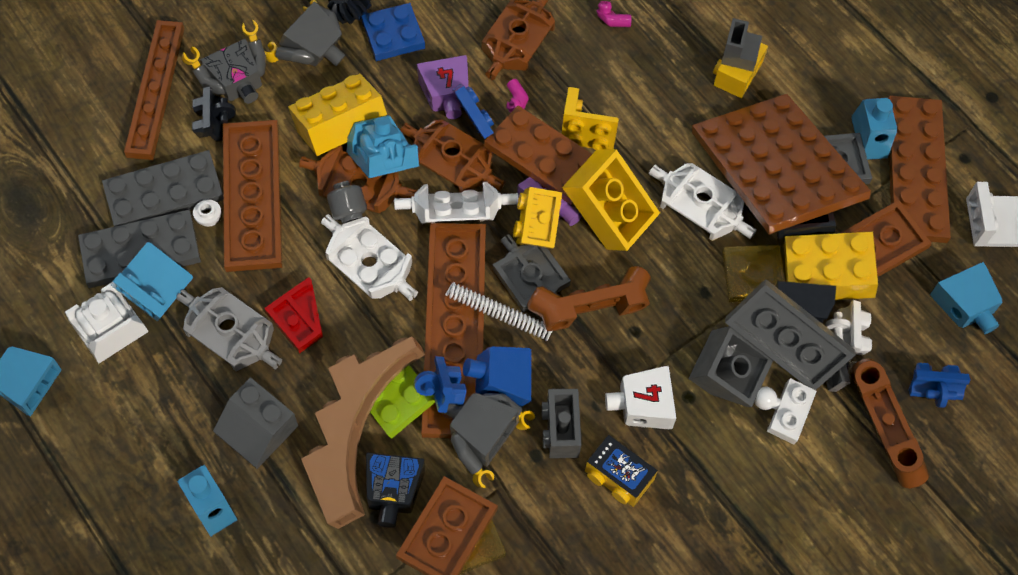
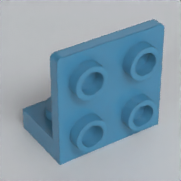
(152, 281)

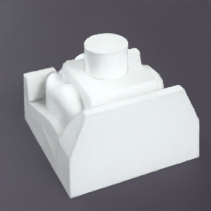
(106, 323)

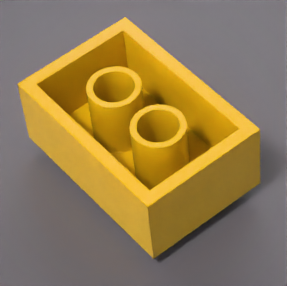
(330, 114)
(611, 200)
(834, 260)

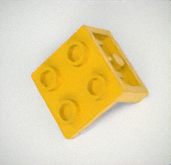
(587, 128)

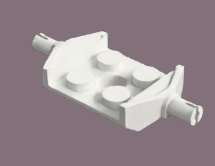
(456, 206)
(717, 215)
(359, 240)

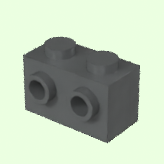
(563, 420)

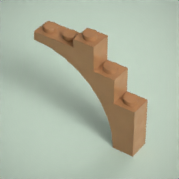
(333, 466)

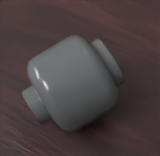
(346, 202)

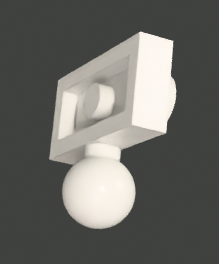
(790, 409)

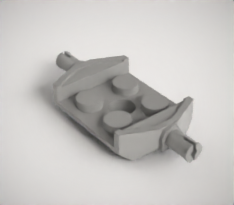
(240, 345)

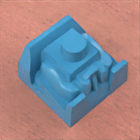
(380, 147)

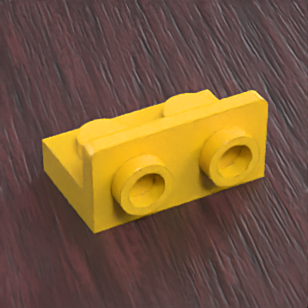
(538, 217)

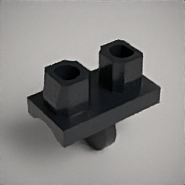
(214, 112)

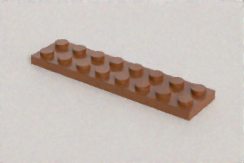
(453, 327)

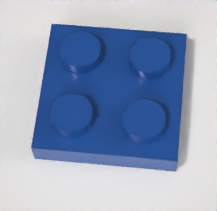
(393, 31)
(479, 118)

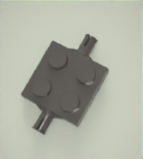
(527, 269)

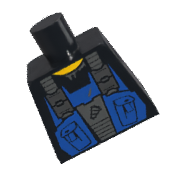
(392, 485)

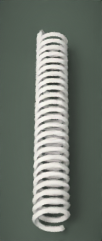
(481, 299)

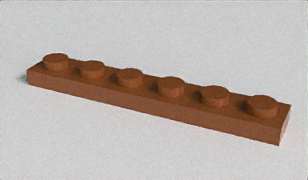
(154, 90)

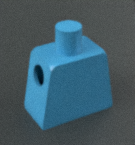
(873, 120)
(969, 298)
(26, 377)
(205, 497)

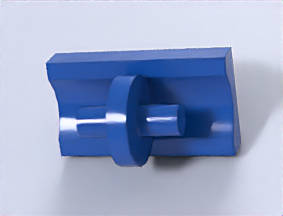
(442, 384)
(941, 386)

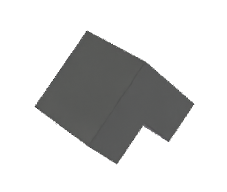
(741, 47)

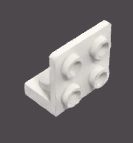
(992, 217)

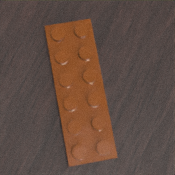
(919, 165)
(252, 196)

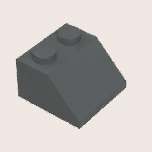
(731, 367)
(255, 423)

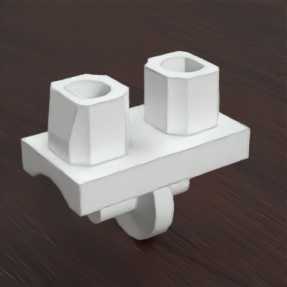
(848, 326)

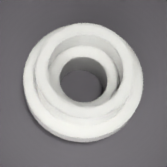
(210, 218)

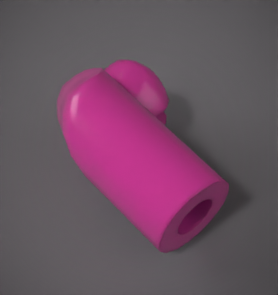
(610, 18)
(519, 95)

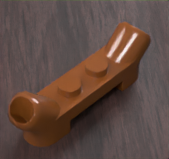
(561, 312)
(890, 423)

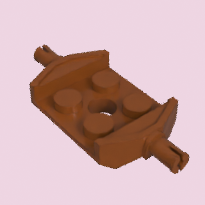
(514, 49)
(340, 167)
(465, 169)

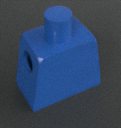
(502, 372)

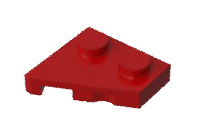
(297, 315)

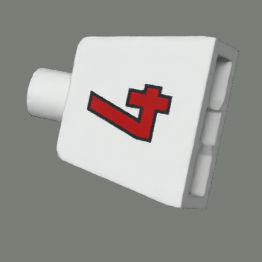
(645, 399)

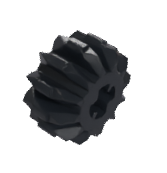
(349, 10)

